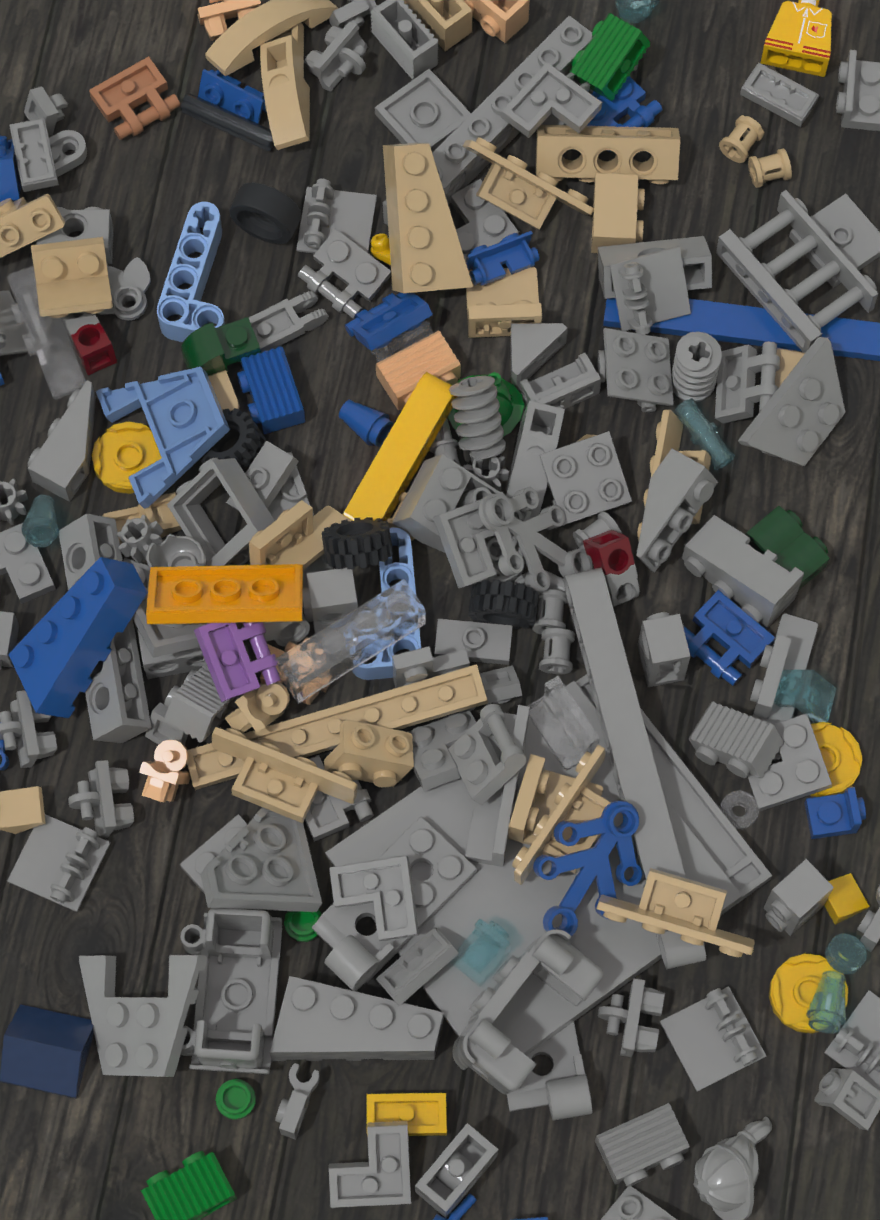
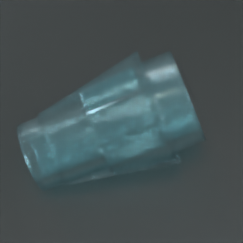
(41, 523)
(828, 1004)

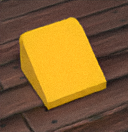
(845, 899)

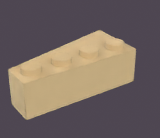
(420, 225)

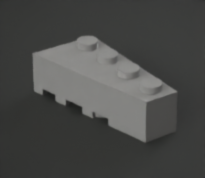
(351, 1025)

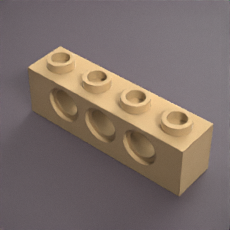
(624, 141)

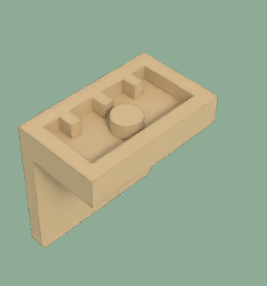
(71, 277)
(503, 303)
(537, 799)

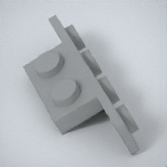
(789, 652)

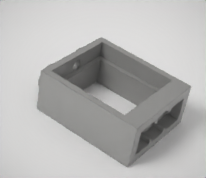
(197, 525)

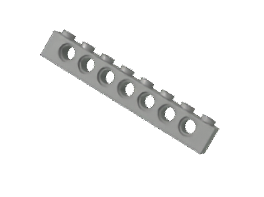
(460, 166)

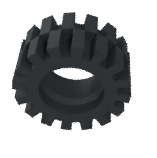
(249, 442)
(357, 543)
(503, 604)

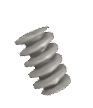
(696, 366)
(478, 417)

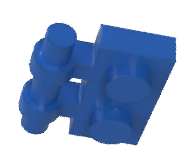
(626, 102)
(389, 319)
(733, 630)

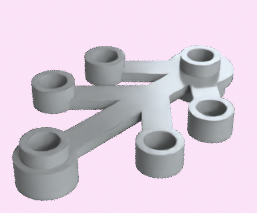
(498, 516)

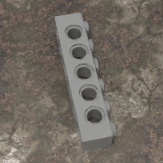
(117, 692)

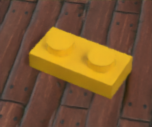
(422, 1111)

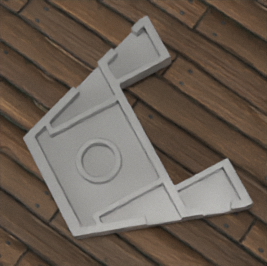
(140, 1032)

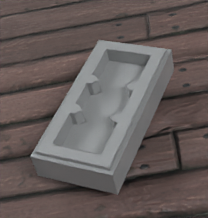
(779, 94)
(33, 154)
(269, 472)
(481, 640)
(417, 966)

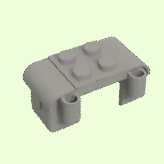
(235, 990)
(487, 1048)

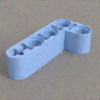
(191, 271)
(389, 571)

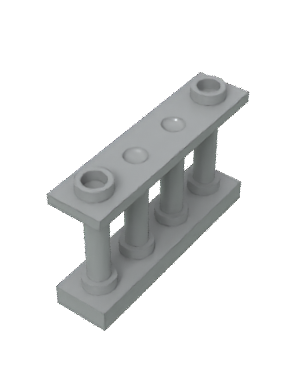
(783, 303)

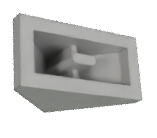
(533, 346)

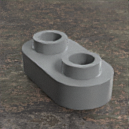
(63, 142)

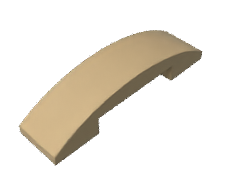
(260, 25)

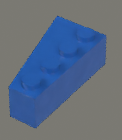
(76, 635)

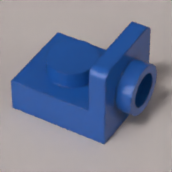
(835, 814)

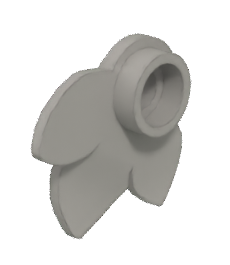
(128, 287)

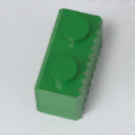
(609, 56)
(190, 1191)

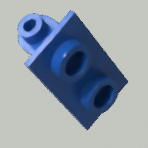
(227, 94)
(488, 261)

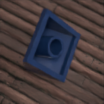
(46, 1051)

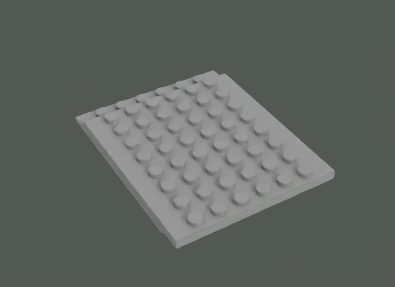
(707, 846)

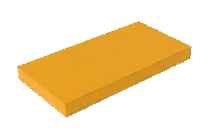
(225, 594)

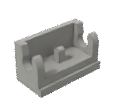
(563, 386)

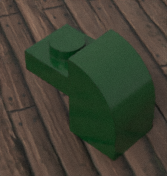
(219, 346)

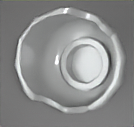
(176, 552)

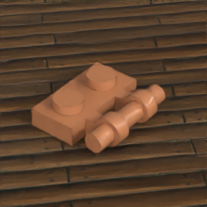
(130, 89)

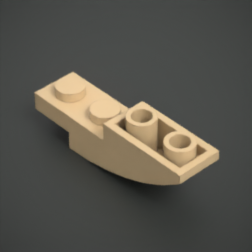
(285, 88)

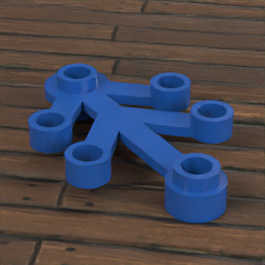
(592, 860)

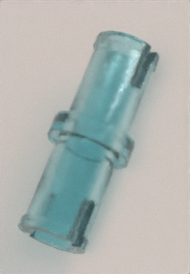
(704, 433)

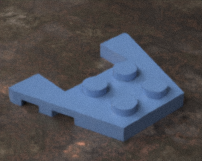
(182, 419)

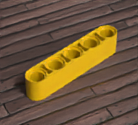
(402, 450)

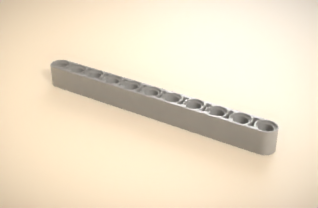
(627, 740)

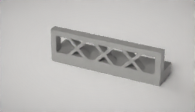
(491, 820)

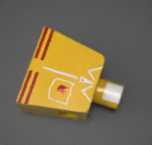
(800, 38)

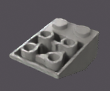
(441, 488)

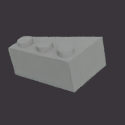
(741, 572)

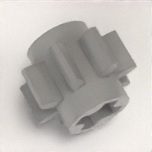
(494, 465)
(13, 508)
(137, 536)

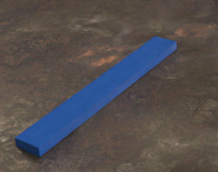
(756, 326)

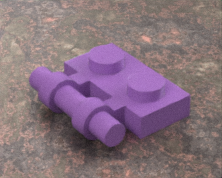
(229, 661)

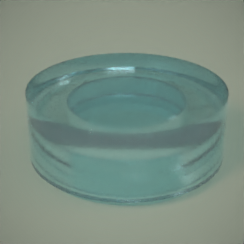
(846, 953)

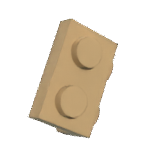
(372, 753)

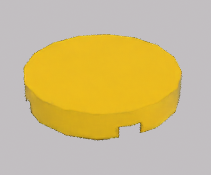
(122, 453)
(840, 755)
(794, 989)

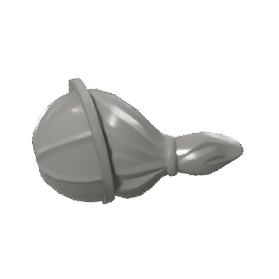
(729, 1172)

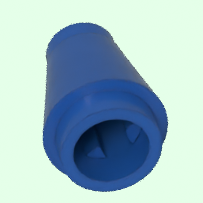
(366, 422)

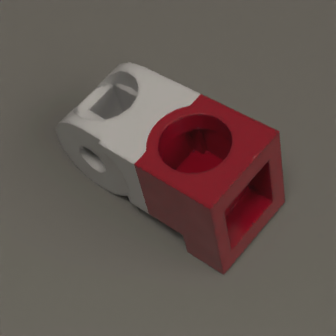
(90, 341)
(614, 555)

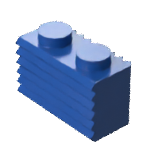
(272, 390)

